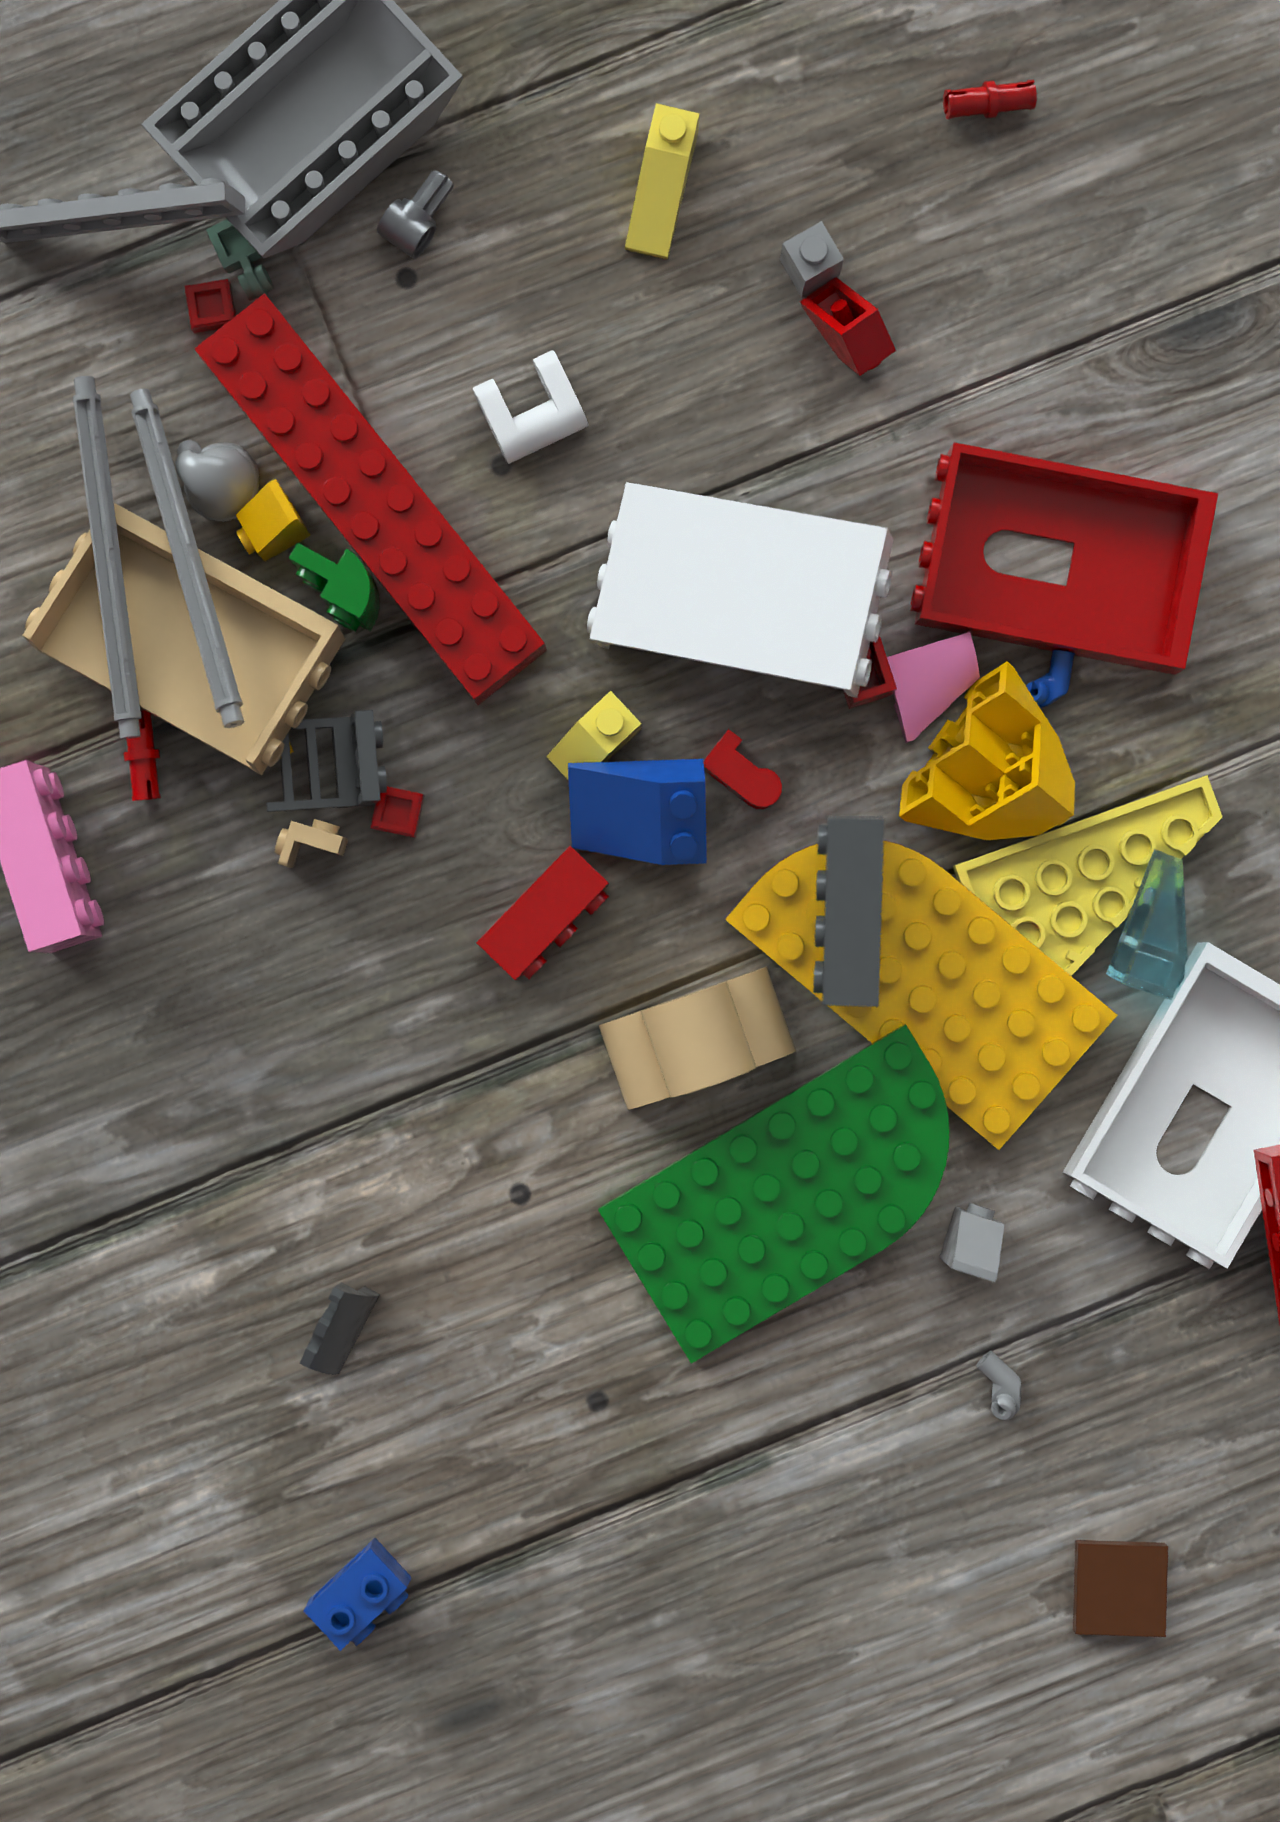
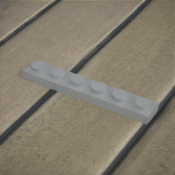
(126, 210)

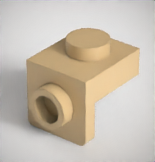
(320, 835)

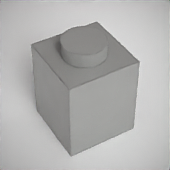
(811, 259)

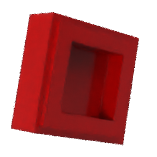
(209, 305)
(398, 812)

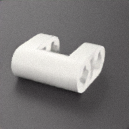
(539, 425)

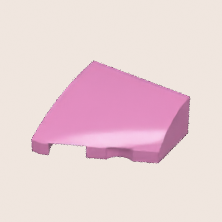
(931, 680)

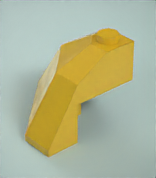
(994, 768)

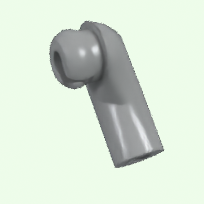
(1005, 1386)

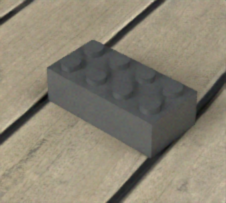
(852, 910)

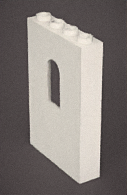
(1226, 1041)

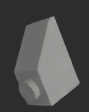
(974, 1242)

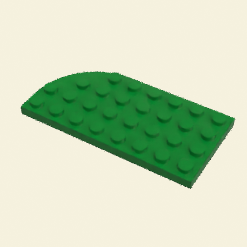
(788, 1195)

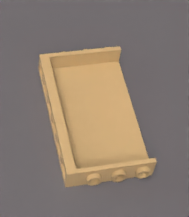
(271, 641)

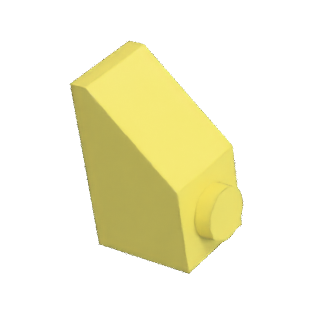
(596, 735)

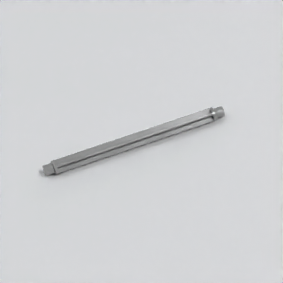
(107, 557)
(187, 559)

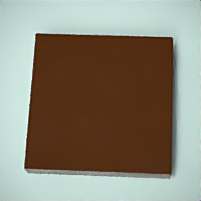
(1120, 1588)

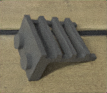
(355, 762)

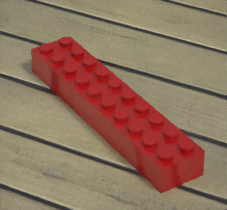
(371, 499)

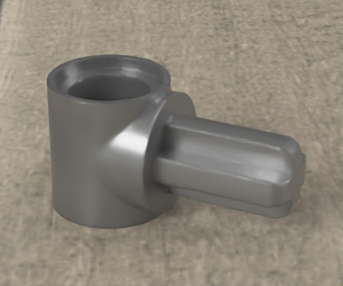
(410, 222)

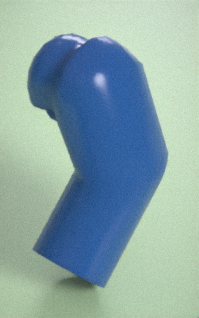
(1056, 682)

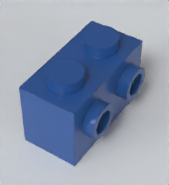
(358, 1595)

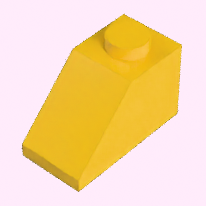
(270, 522)

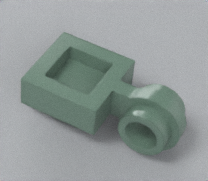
(237, 253)

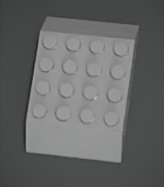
(306, 112)

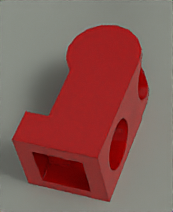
(753, 785)

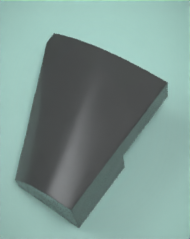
(339, 1328)

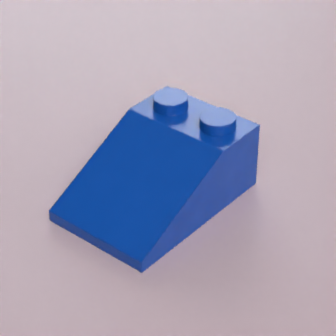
(640, 810)

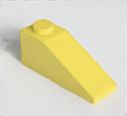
(662, 180)

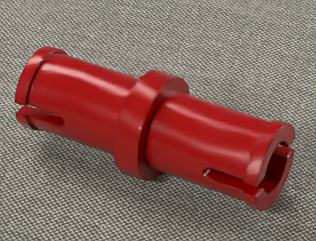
(990, 99)
(142, 761)

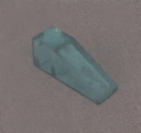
(1155, 936)

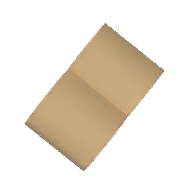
(697, 1039)

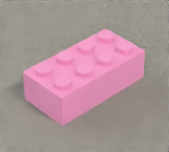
(41, 861)

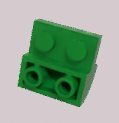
(343, 586)

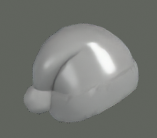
(217, 478)

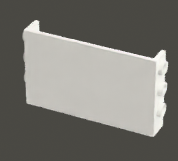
(743, 586)

